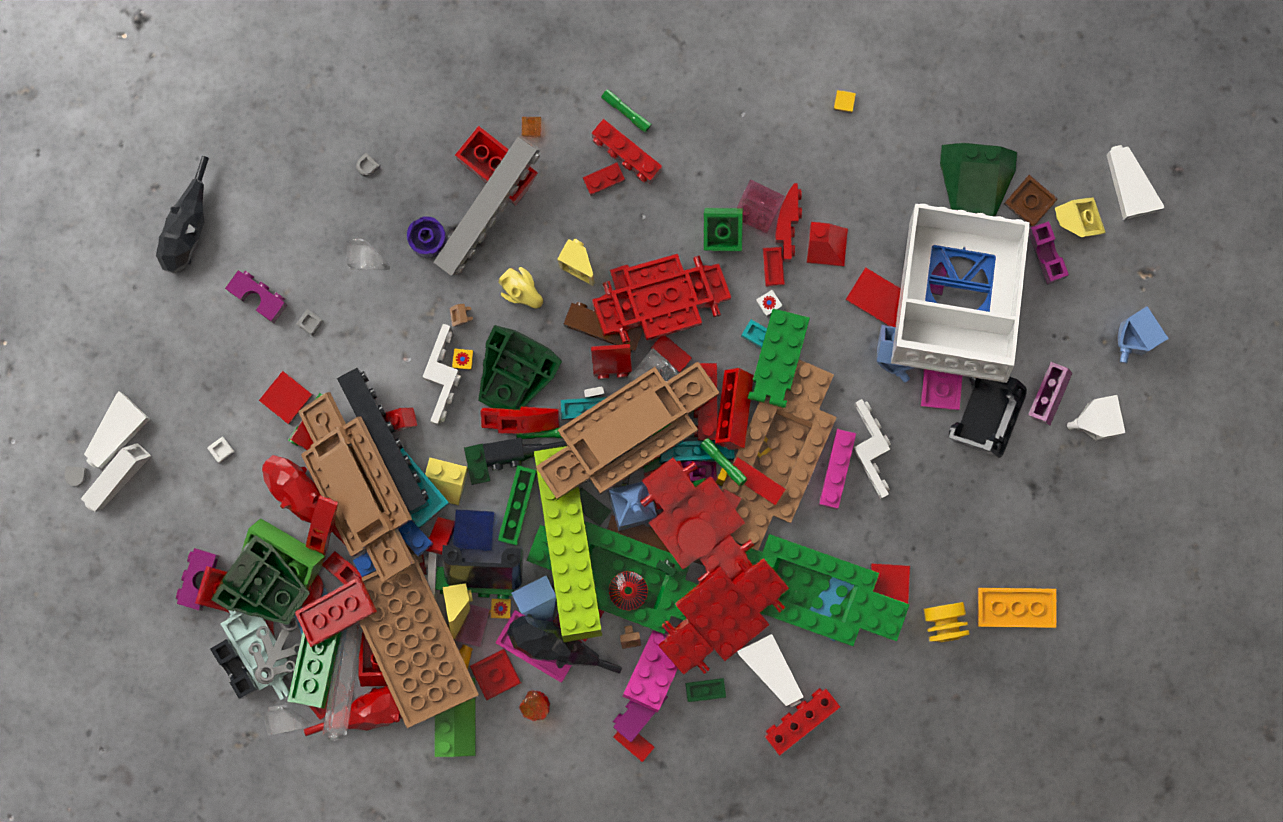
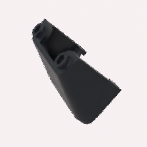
(990, 415)
(483, 575)

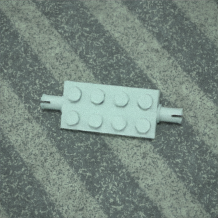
(242, 633)

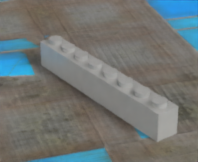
(487, 205)

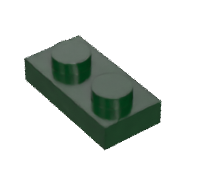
(477, 464)
(593, 508)
(666, 567)
(705, 690)

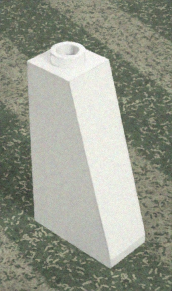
(1131, 184)
(117, 428)
(115, 476)
(770, 666)

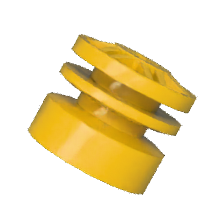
(946, 622)

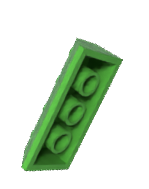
(302, 560)
(456, 730)

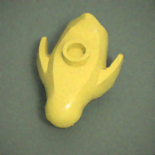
(520, 288)

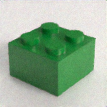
(723, 229)

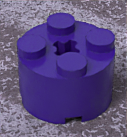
(423, 227)

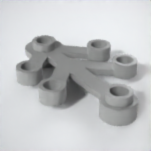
(274, 653)

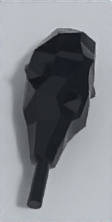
(183, 226)
(544, 642)

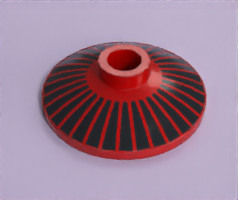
(628, 601)

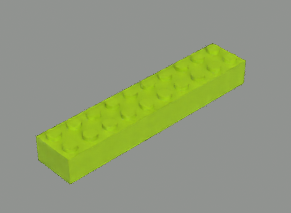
(569, 560)

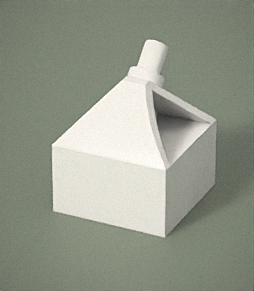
(1100, 419)

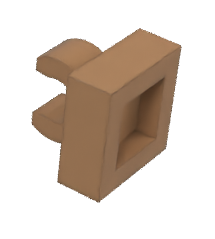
(458, 315)
(630, 639)

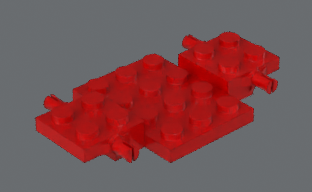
(661, 298)
(683, 501)
(722, 615)

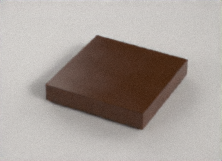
(1030, 201)

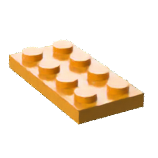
(1016, 607)

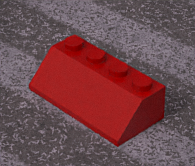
(484, 154)

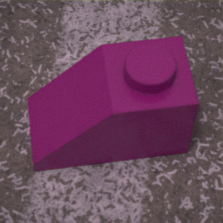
(704, 470)

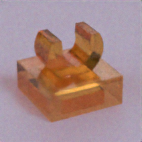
(531, 126)

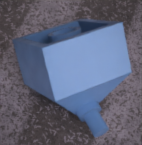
(1139, 334)
(884, 353)
(628, 508)
(537, 599)

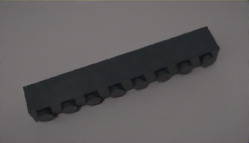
(364, 405)

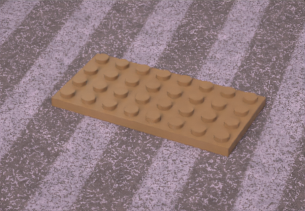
(415, 647)

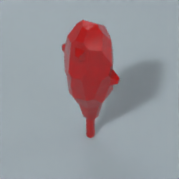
(292, 488)
(368, 712)

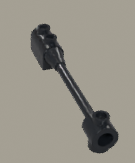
(513, 452)

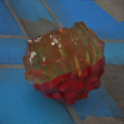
(535, 705)

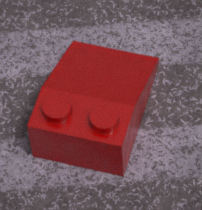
(611, 361)
(369, 669)

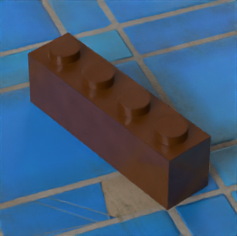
(586, 322)

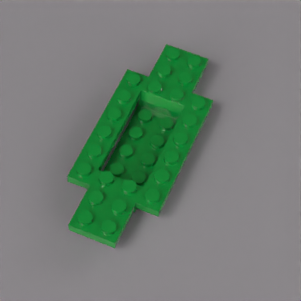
(662, 589)
(857, 611)

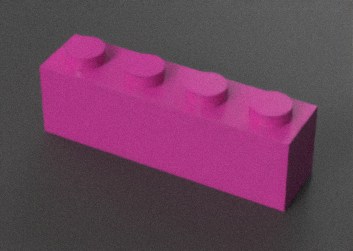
(837, 469)

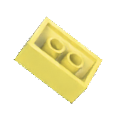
(575, 261)

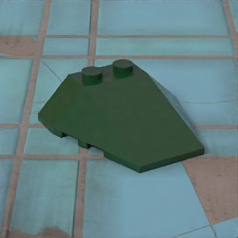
(977, 176)
(514, 369)
(261, 584)

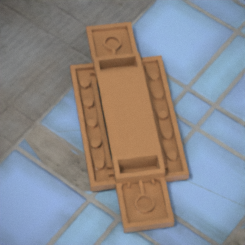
(623, 423)
(786, 435)
(341, 480)

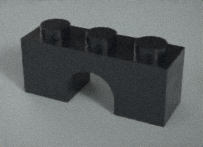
(231, 662)

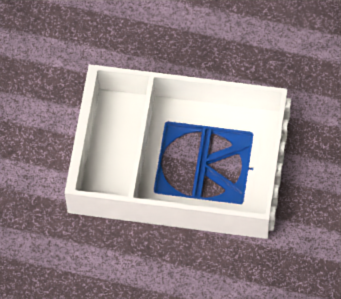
(952, 337)

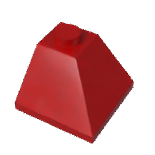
(827, 244)

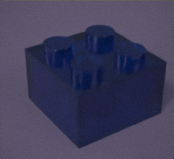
(474, 530)

